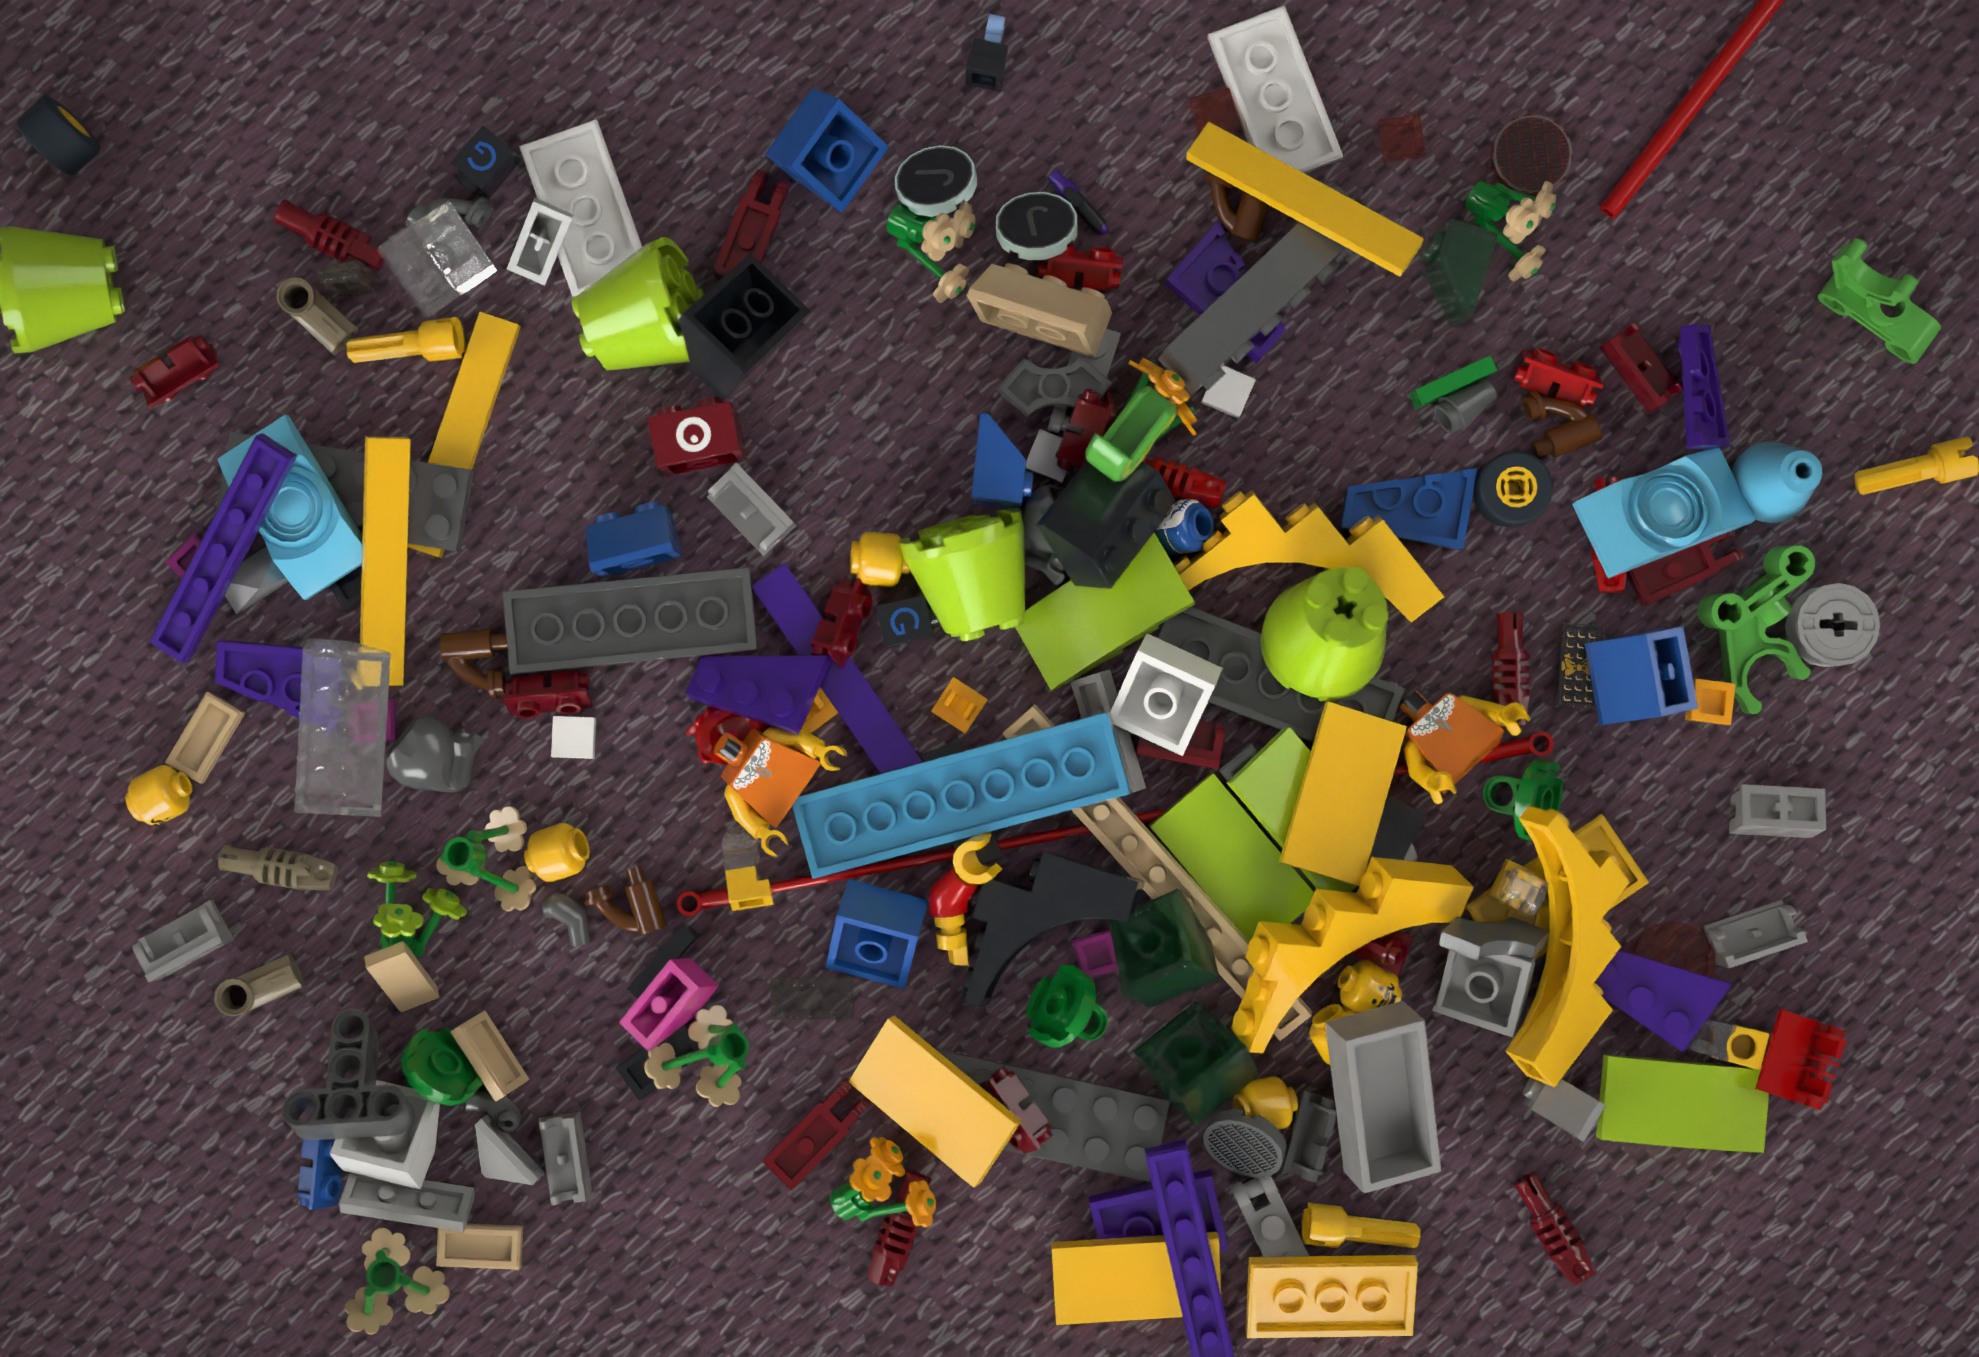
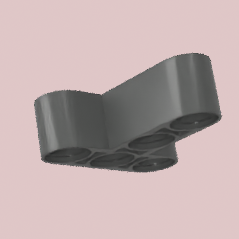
(344, 1093)

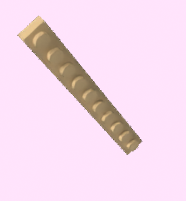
(1150, 861)

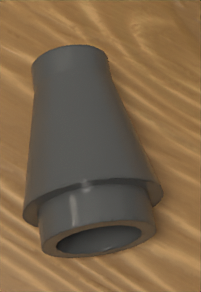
(1463, 406)

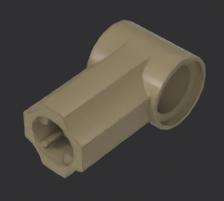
(317, 316)
(261, 985)

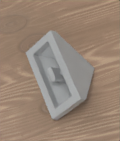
(539, 241)
(254, 581)
(502, 1156)

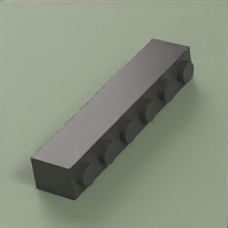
(1252, 306)

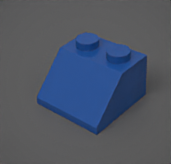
(827, 149)
(998, 469)
(632, 540)
(876, 933)

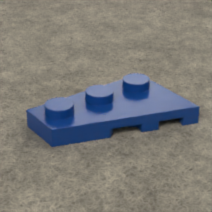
(1416, 509)

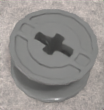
(1840, 605)

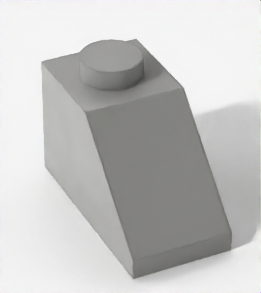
(1563, 1106)

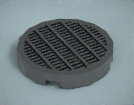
(1244, 1143)

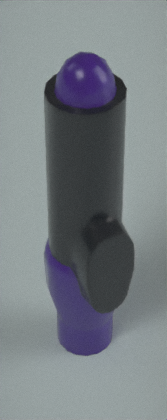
(1081, 205)

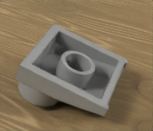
(1485, 991)

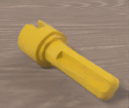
(433, 340)
(1942, 463)
(1331, 1226)

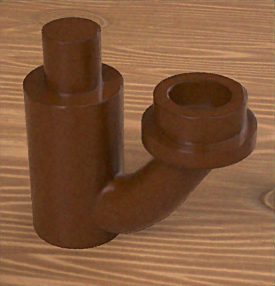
(1250, 215)
(1578, 432)
(474, 644)
(643, 900)

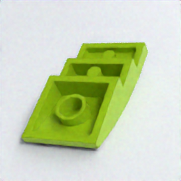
(1089, 625)
(1682, 1104)

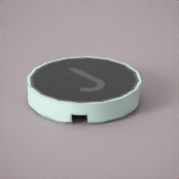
(935, 180)
(1036, 225)

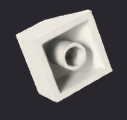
(1164, 694)
(395, 1158)

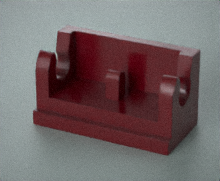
(1641, 368)
(1202, 750)

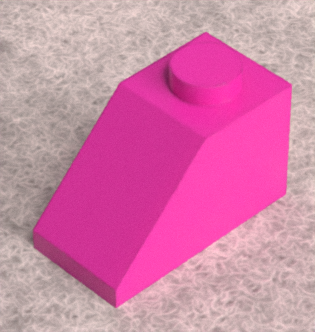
(668, 1002)

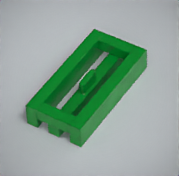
(1453, 382)

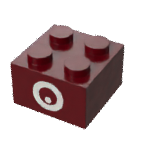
(696, 437)

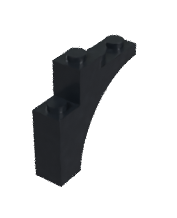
(1018, 914)

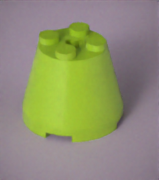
(55, 286)
(636, 309)
(972, 571)
(1327, 634)

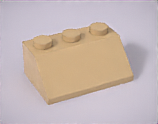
(1041, 308)

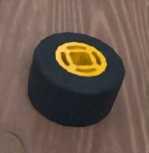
(58, 135)
(1500, 498)

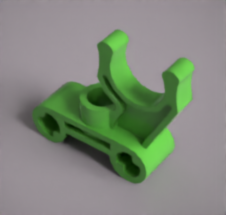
(1859, 291)
(1750, 614)

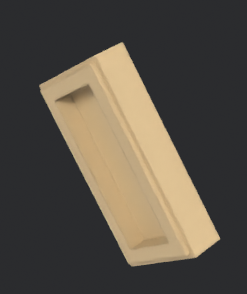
(205, 737)
(401, 976)
(490, 1055)
(481, 1247)

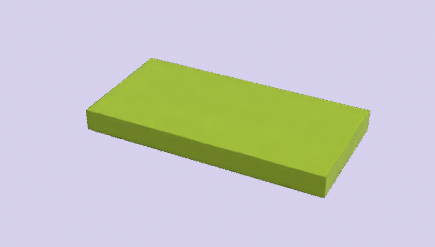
(1271, 788)
(1231, 858)

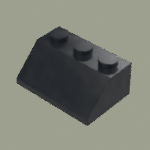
(739, 325)
(1104, 523)

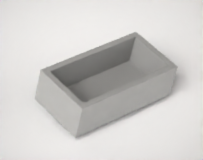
(1383, 1096)

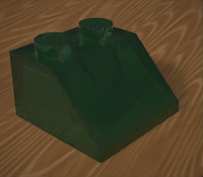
(1457, 267)
(1162, 950)
(1197, 1062)

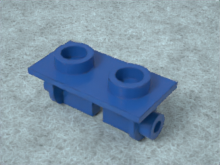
(319, 1183)

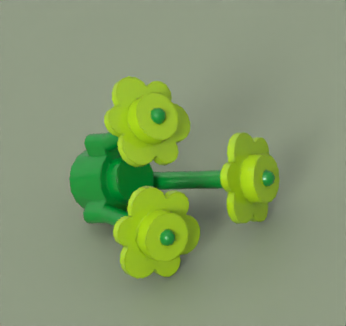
(398, 920)

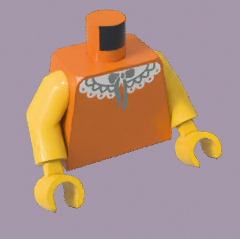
(1453, 737)
(769, 775)

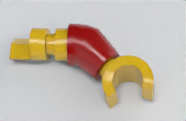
(951, 895)

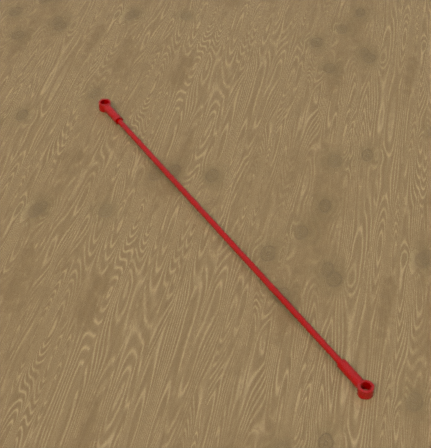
(720, 897)

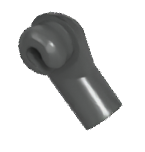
(569, 913)
(502, 1112)

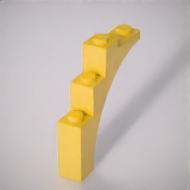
(1312, 540)
(1334, 924)
(1579, 948)

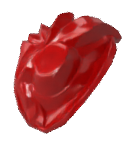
(713, 725)

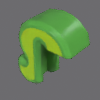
(1131, 434)

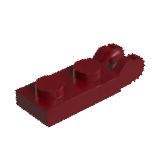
(752, 225)
(1680, 570)
(813, 1138)

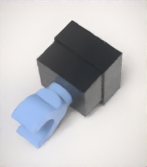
(988, 57)

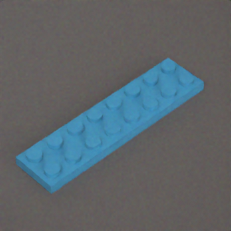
(961, 795)

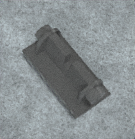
(1309, 1136)

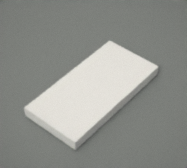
(1275, 91)
(579, 177)

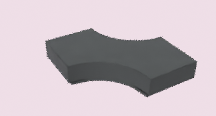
(1035, 387)
(1498, 938)

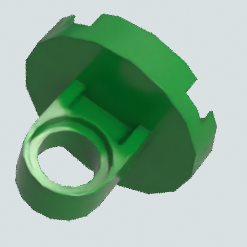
(1535, 789)
(1063, 1008)
(439, 1068)

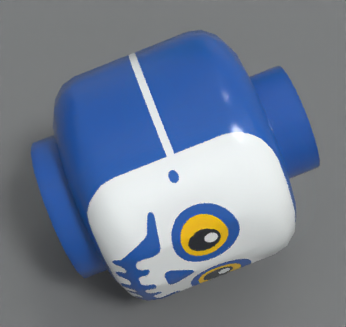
(1185, 527)

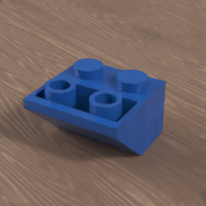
(1641, 675)

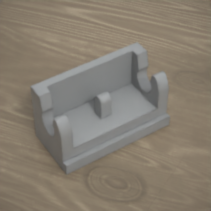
(750, 509)
(1778, 811)
(1754, 934)
(182, 941)
(565, 1158)

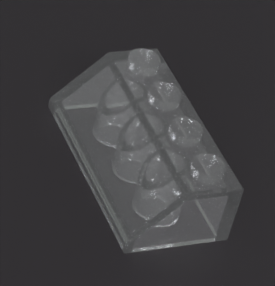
(342, 728)

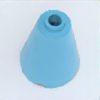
(1776, 479)

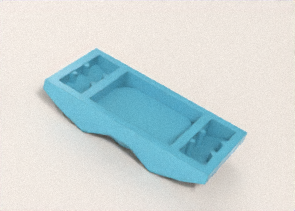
(1663, 511)
(307, 524)

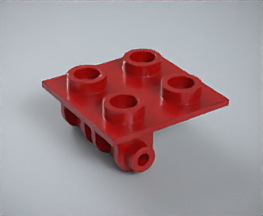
(1799, 1058)

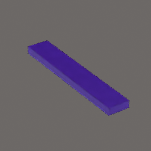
(223, 548)
(844, 687)
(1189, 1250)

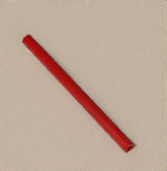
(1689, 107)

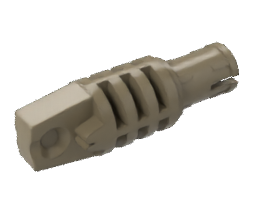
(280, 867)

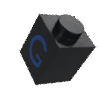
(484, 163)
(906, 621)

